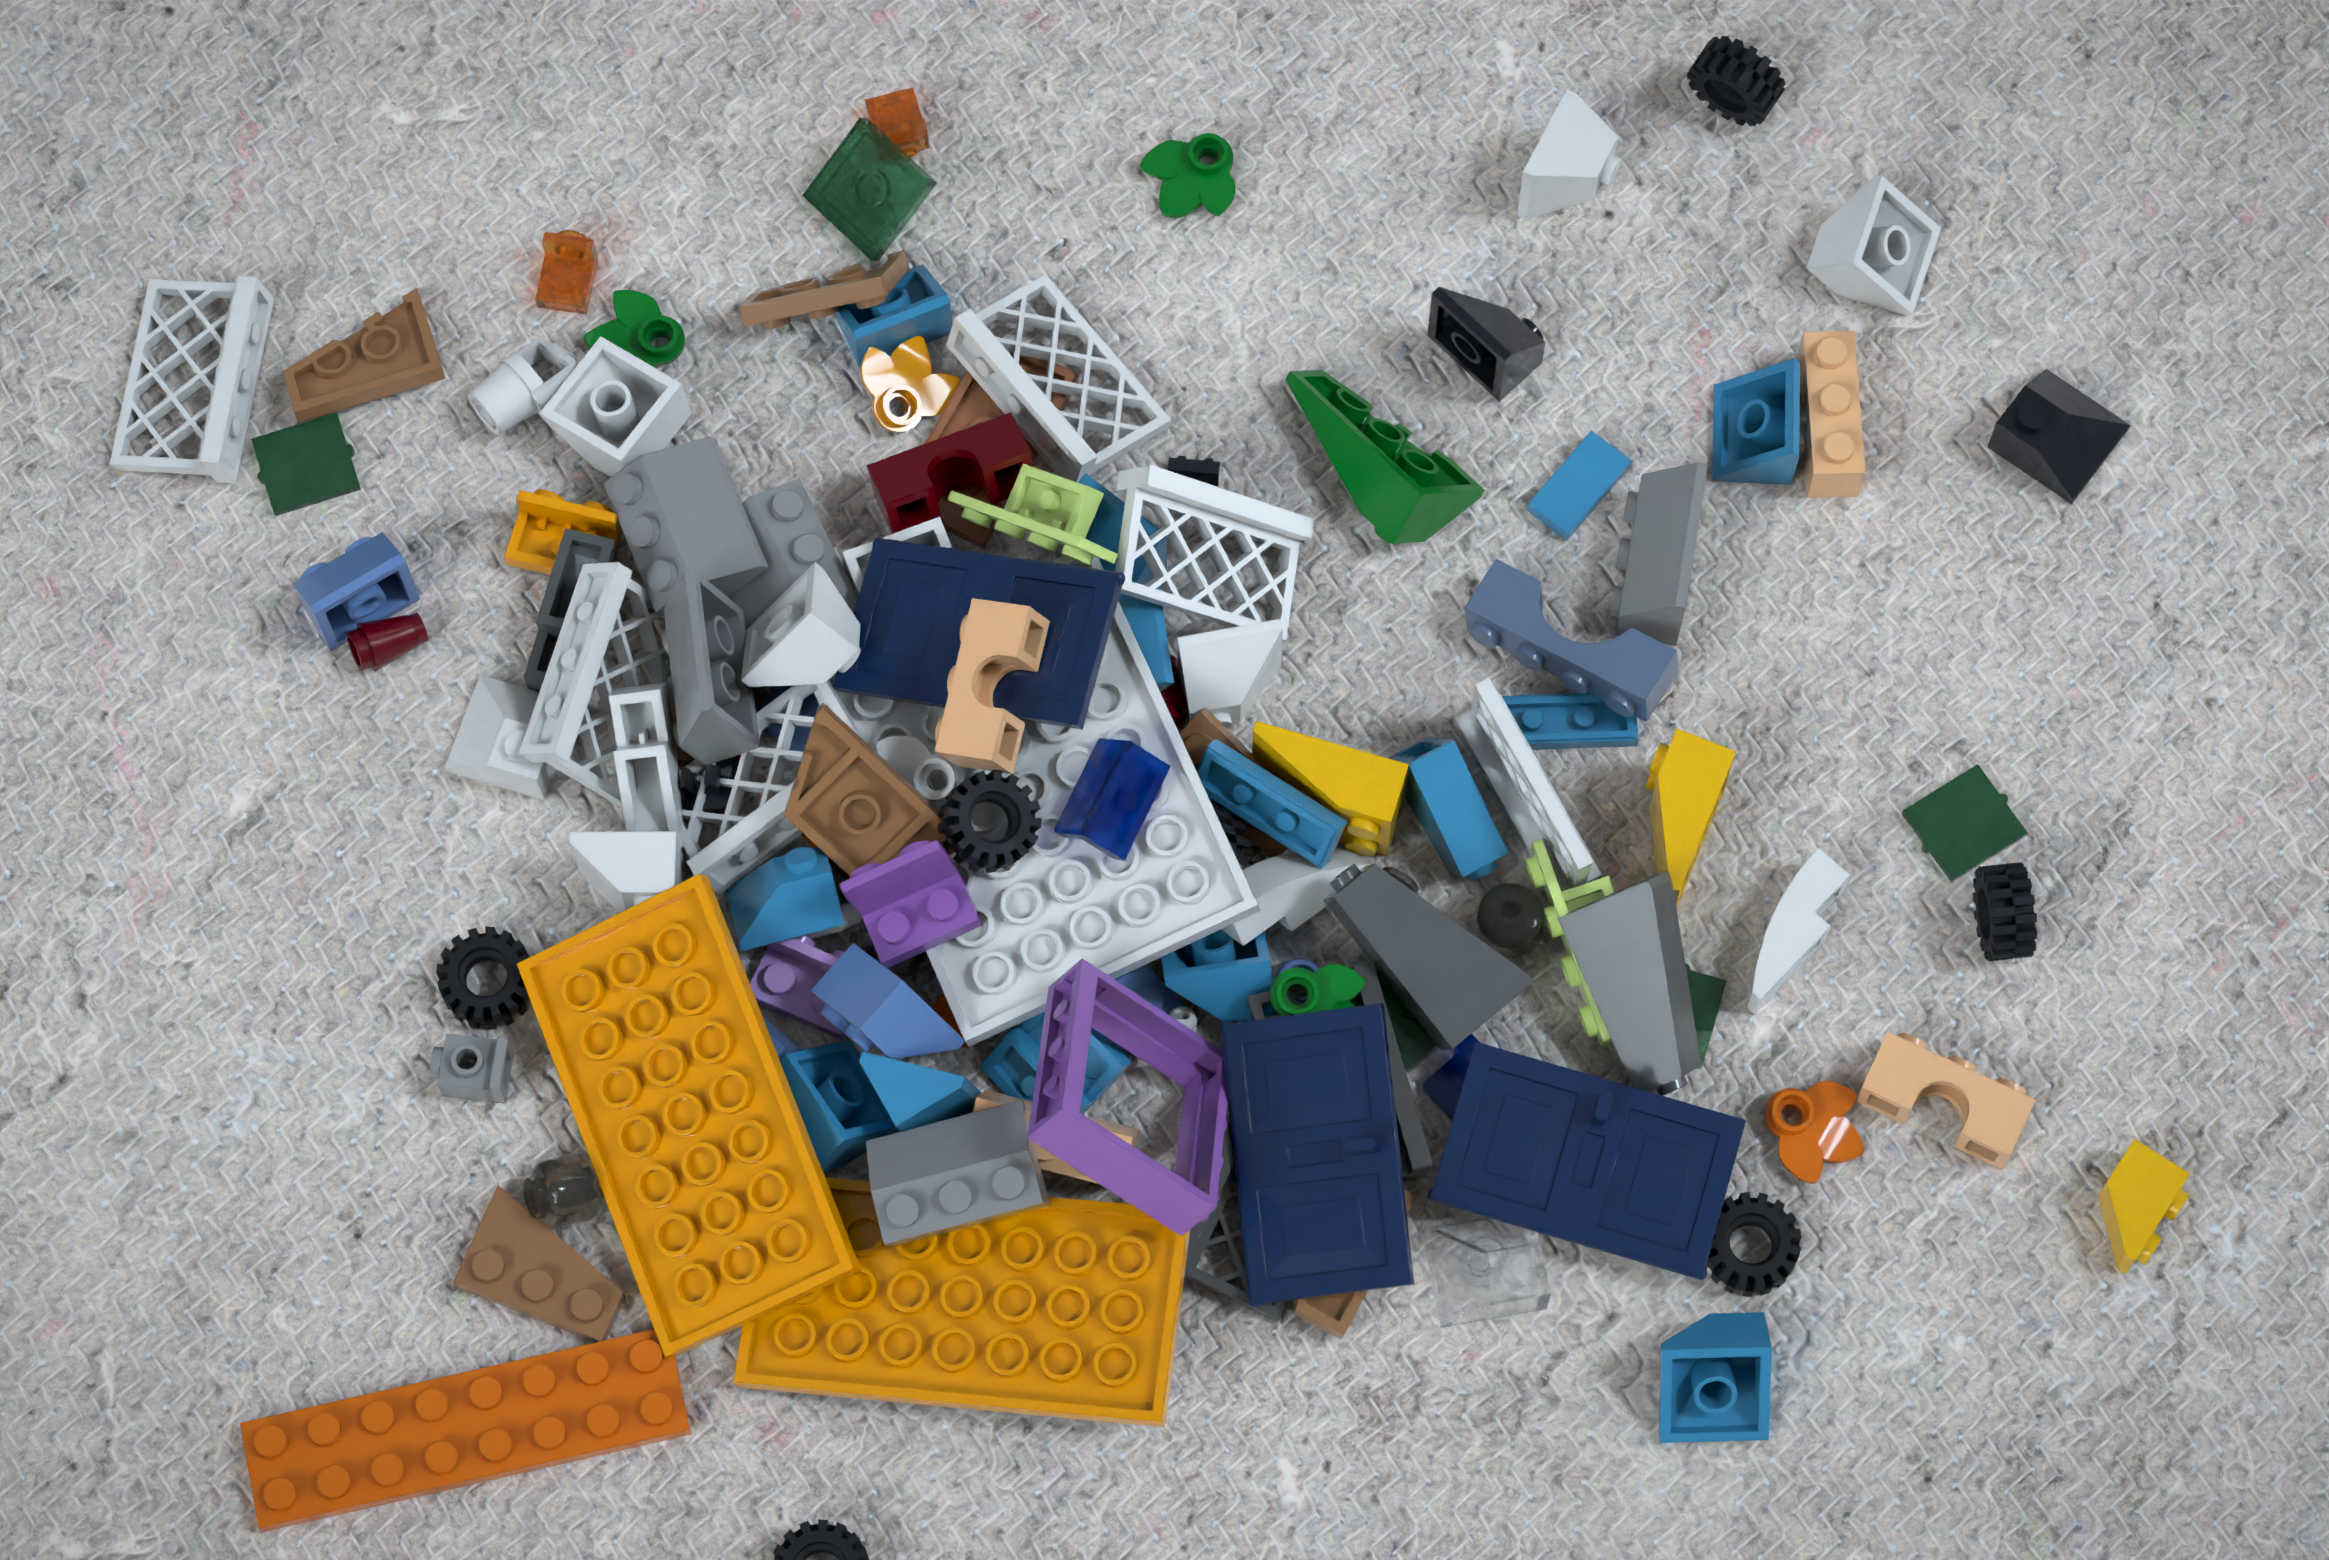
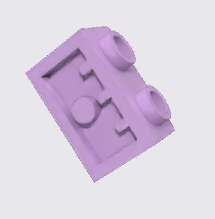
(788, 975)

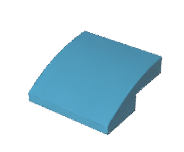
(1015, 1063)

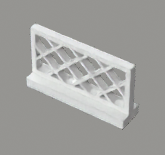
(233, 385)
(1020, 393)
(1208, 508)
(579, 666)
(1523, 786)
(753, 839)

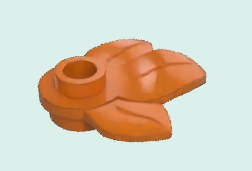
(1819, 1134)

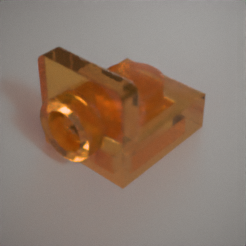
(900, 119)
(567, 272)

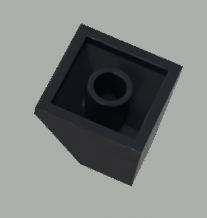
(1485, 340)
(2057, 434)

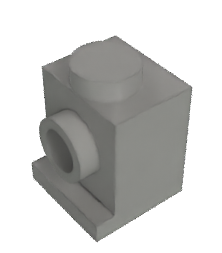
(484, 1081)

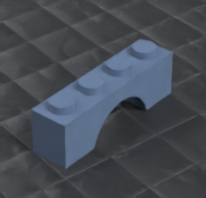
(1624, 671)

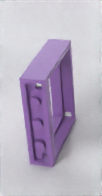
(1093, 999)

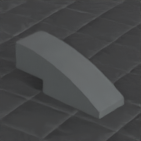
(574, 551)

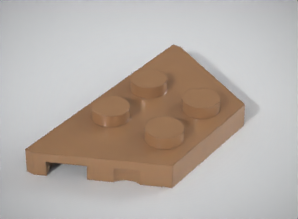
(855, 800)

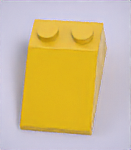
(1347, 781)
(1686, 792)

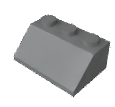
(683, 517)
(790, 542)
(1659, 552)
(706, 662)
(955, 1174)

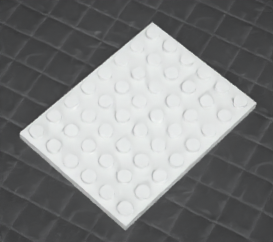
(1064, 893)

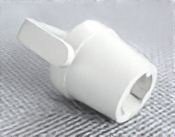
(516, 390)

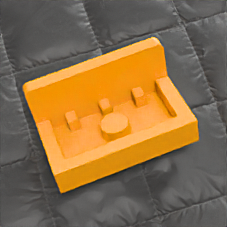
(542, 525)

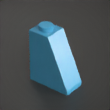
(1451, 808)

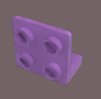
(912, 902)

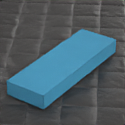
(1571, 722)
(1270, 804)

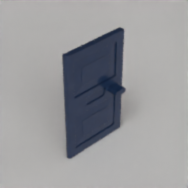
(914, 615)
(1316, 1154)
(1588, 1160)

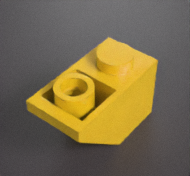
(2136, 1200)

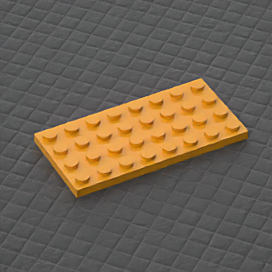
(687, 1116)
(1011, 1316)

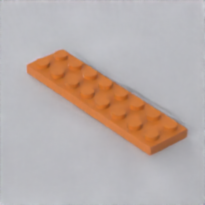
(463, 1429)

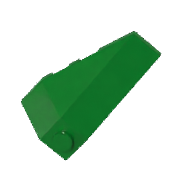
(1386, 475)

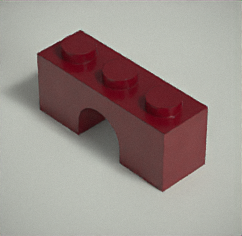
(979, 456)

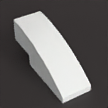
(646, 759)
(1289, 891)
(1796, 926)

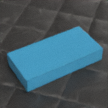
(1579, 485)

